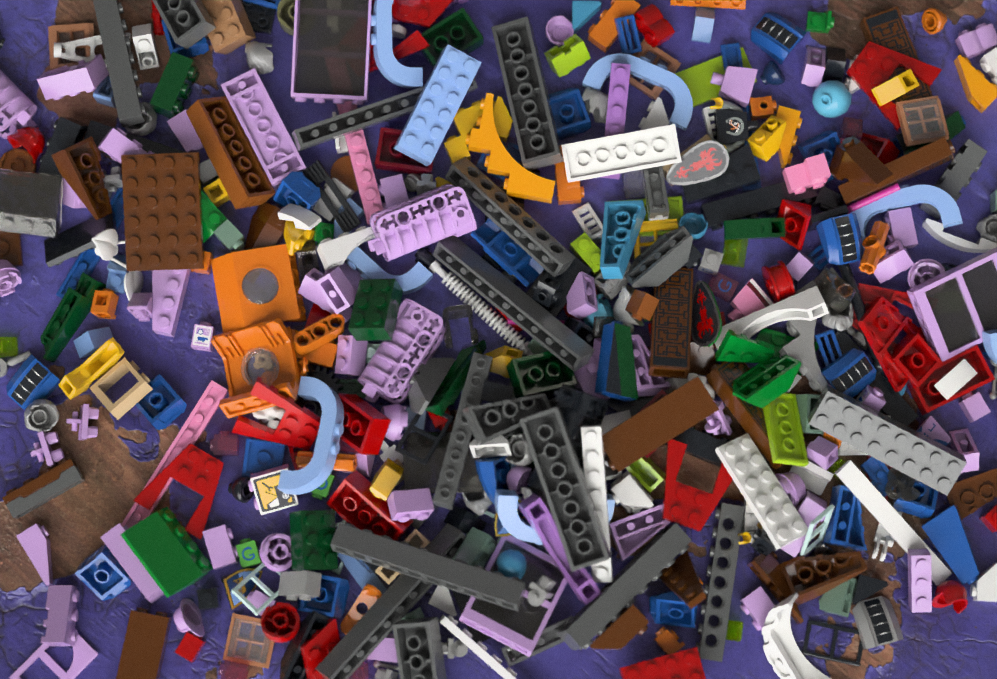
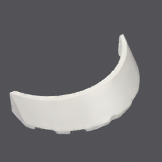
(781, 647)

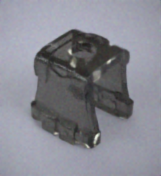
(457, 312)

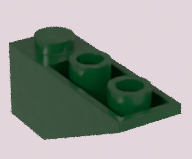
(754, 228)

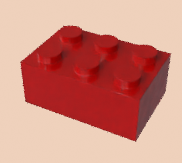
(363, 425)

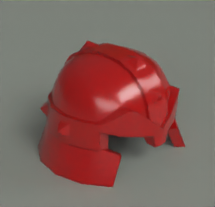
(30, 138)

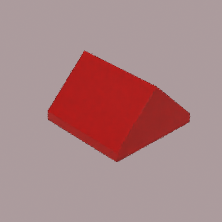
(796, 219)

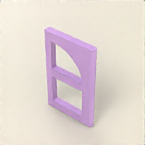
(82, 656)

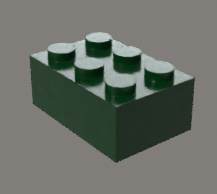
(454, 30)
(174, 86)
(375, 309)
(539, 374)
(311, 540)

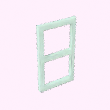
(822, 529)
(252, 576)

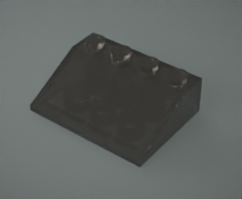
(30, 203)
(419, 476)

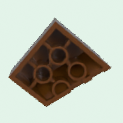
(621, 630)

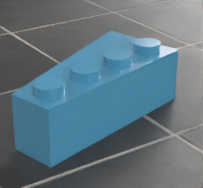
(619, 234)

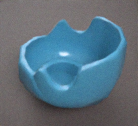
(695, 224)
(511, 564)

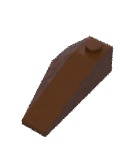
(857, 163)
(82, 171)
(265, 228)
(821, 573)
(771, 575)

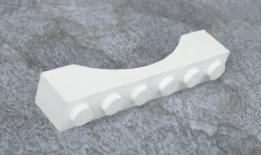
(335, 251)
(802, 306)

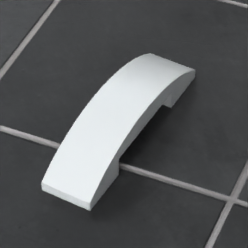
(935, 229)

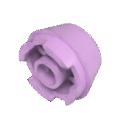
(923, 271)
(9, 278)
(398, 418)
(793, 486)
(276, 552)

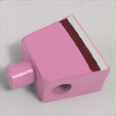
(748, 300)

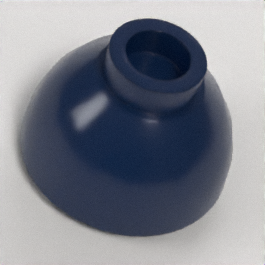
(772, 74)

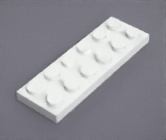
(621, 153)
(762, 491)

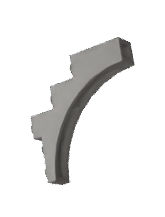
(803, 347)

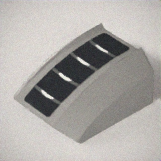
(876, 622)

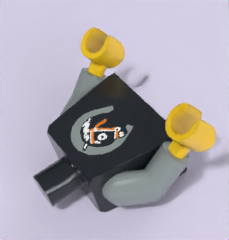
(731, 124)

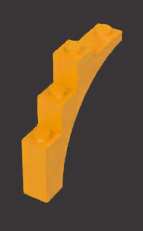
(520, 181)

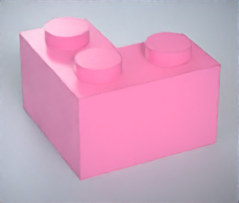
(809, 174)

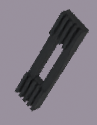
(346, 220)

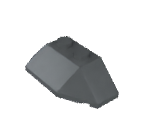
(661, 259)
(427, 382)

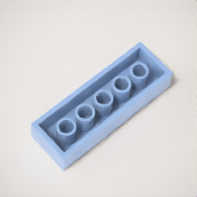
(437, 105)

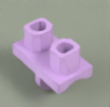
(718, 422)
(84, 430)
(46, 441)

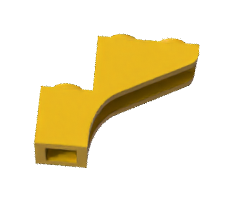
(464, 122)
(92, 369)

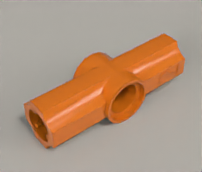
(874, 247)
(343, 462)

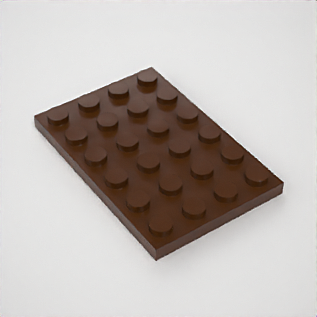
(162, 211)

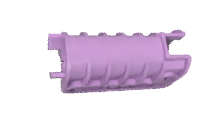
(15, 107)
(424, 226)
(393, 357)

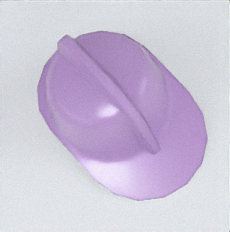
(189, 618)

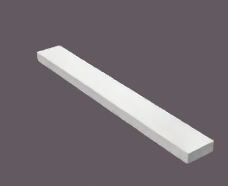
(889, 517)

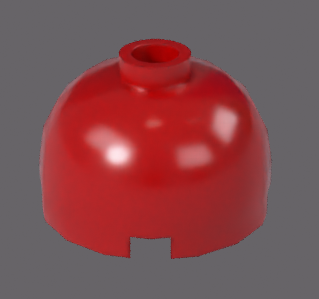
(280, 622)

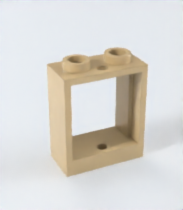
(131, 397)

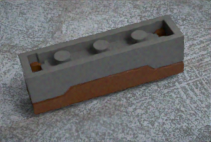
(43, 489)

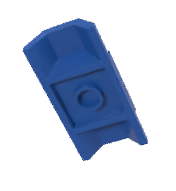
(507, 253)

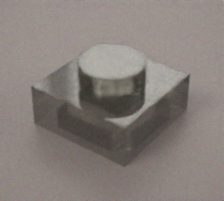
(598, 324)
(823, 549)

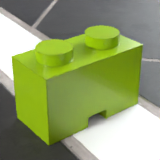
(567, 56)
(587, 252)
(647, 473)

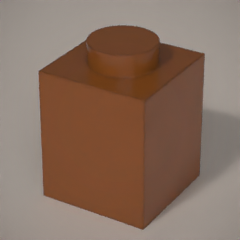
(641, 305)

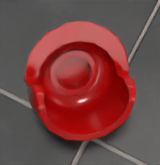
(950, 593)

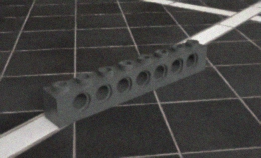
(510, 217)
(461, 433)
(735, 514)

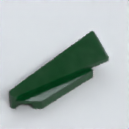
(69, 316)
(454, 380)

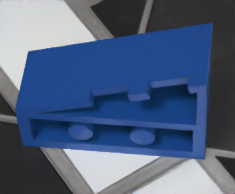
(845, 524)

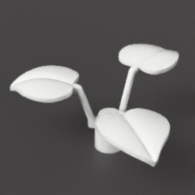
(106, 248)

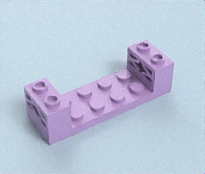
(263, 126)

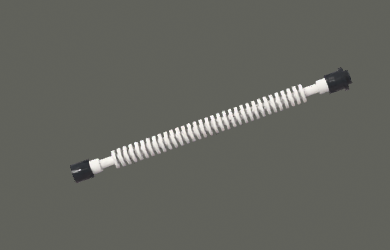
(427, 259)

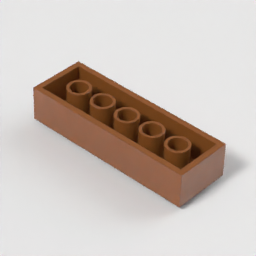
(230, 152)

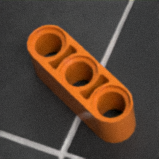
(323, 326)

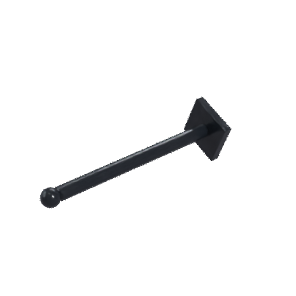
(846, 273)

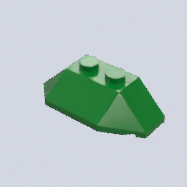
(766, 380)

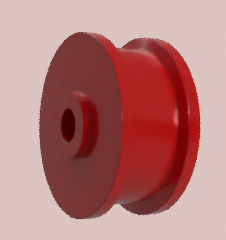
(778, 281)

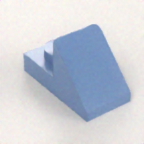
(116, 275)

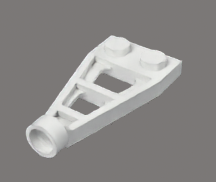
(71, 45)

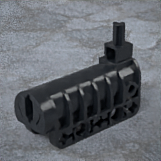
(578, 410)

